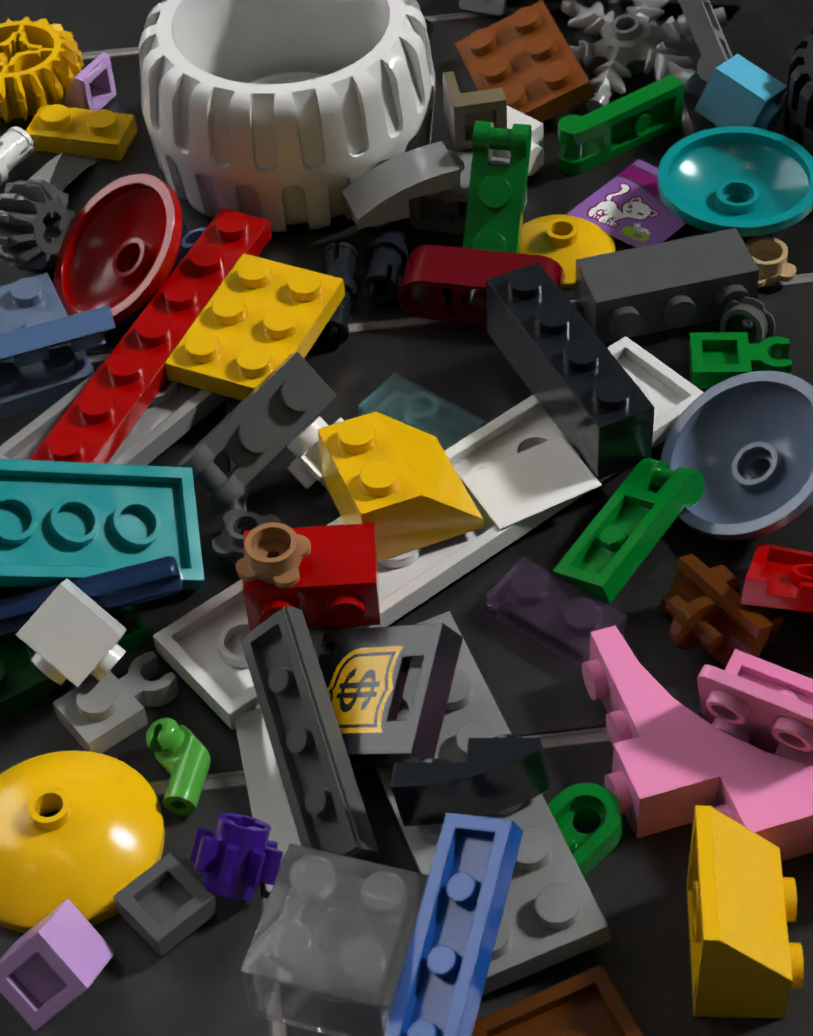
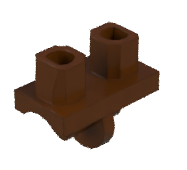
(709, 613)

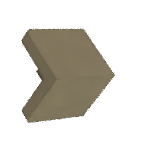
(466, 108)

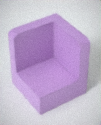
(52, 964)

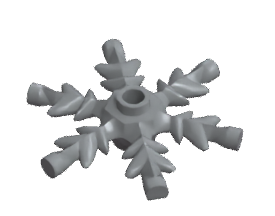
(629, 46)

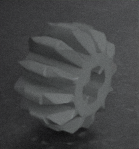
(33, 224)

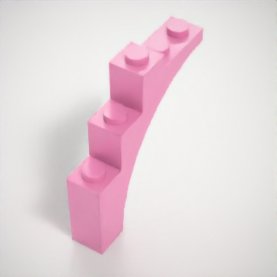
(677, 760)

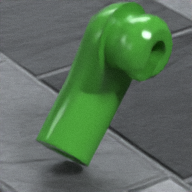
(183, 759)

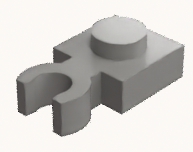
(115, 708)

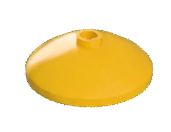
(89, 850)

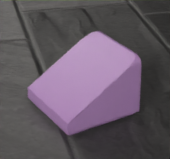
(92, 86)

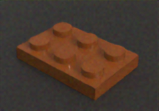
(528, 61)

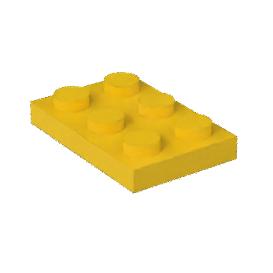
(254, 325)

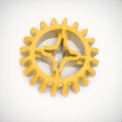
(35, 66)

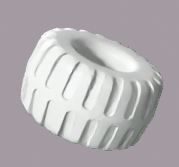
(283, 100)

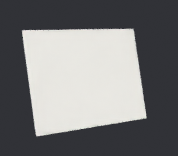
(530, 482)

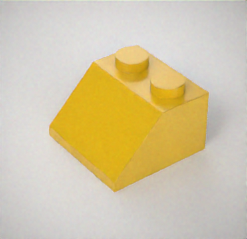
(396, 480)
(739, 922)

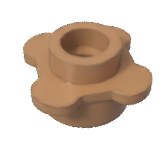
(273, 555)

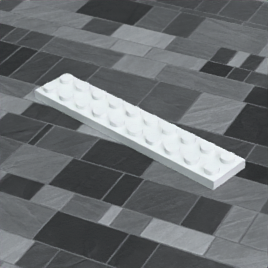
(207, 642)

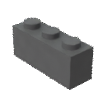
(664, 284)

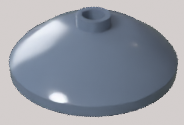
(733, 437)

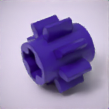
(236, 856)

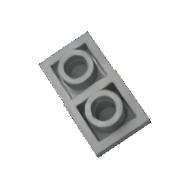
(385, 190)

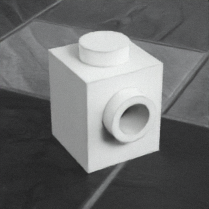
(72, 636)

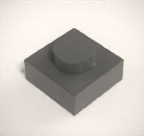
(165, 904)

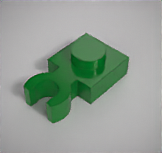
(729, 354)

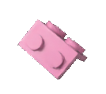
(760, 705)

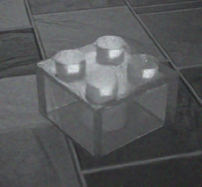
(332, 943)

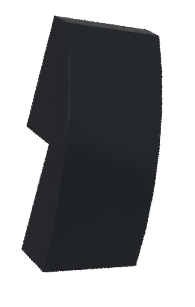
(493, 778)

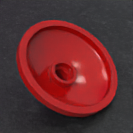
(120, 247)

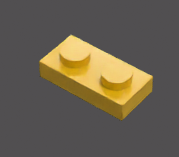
(82, 131)

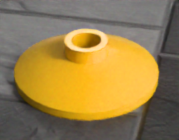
(565, 240)

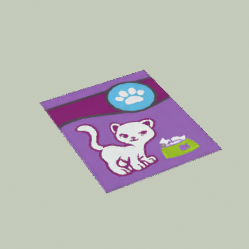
(631, 207)

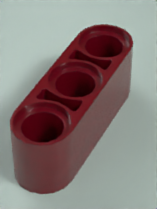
(451, 281)

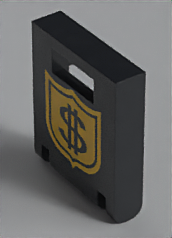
(368, 683)

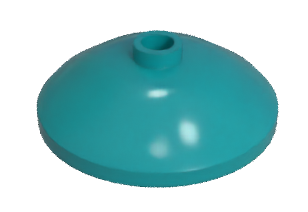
(737, 180)

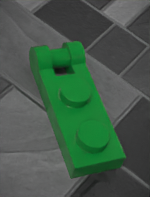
(619, 126)
(497, 192)
(629, 527)

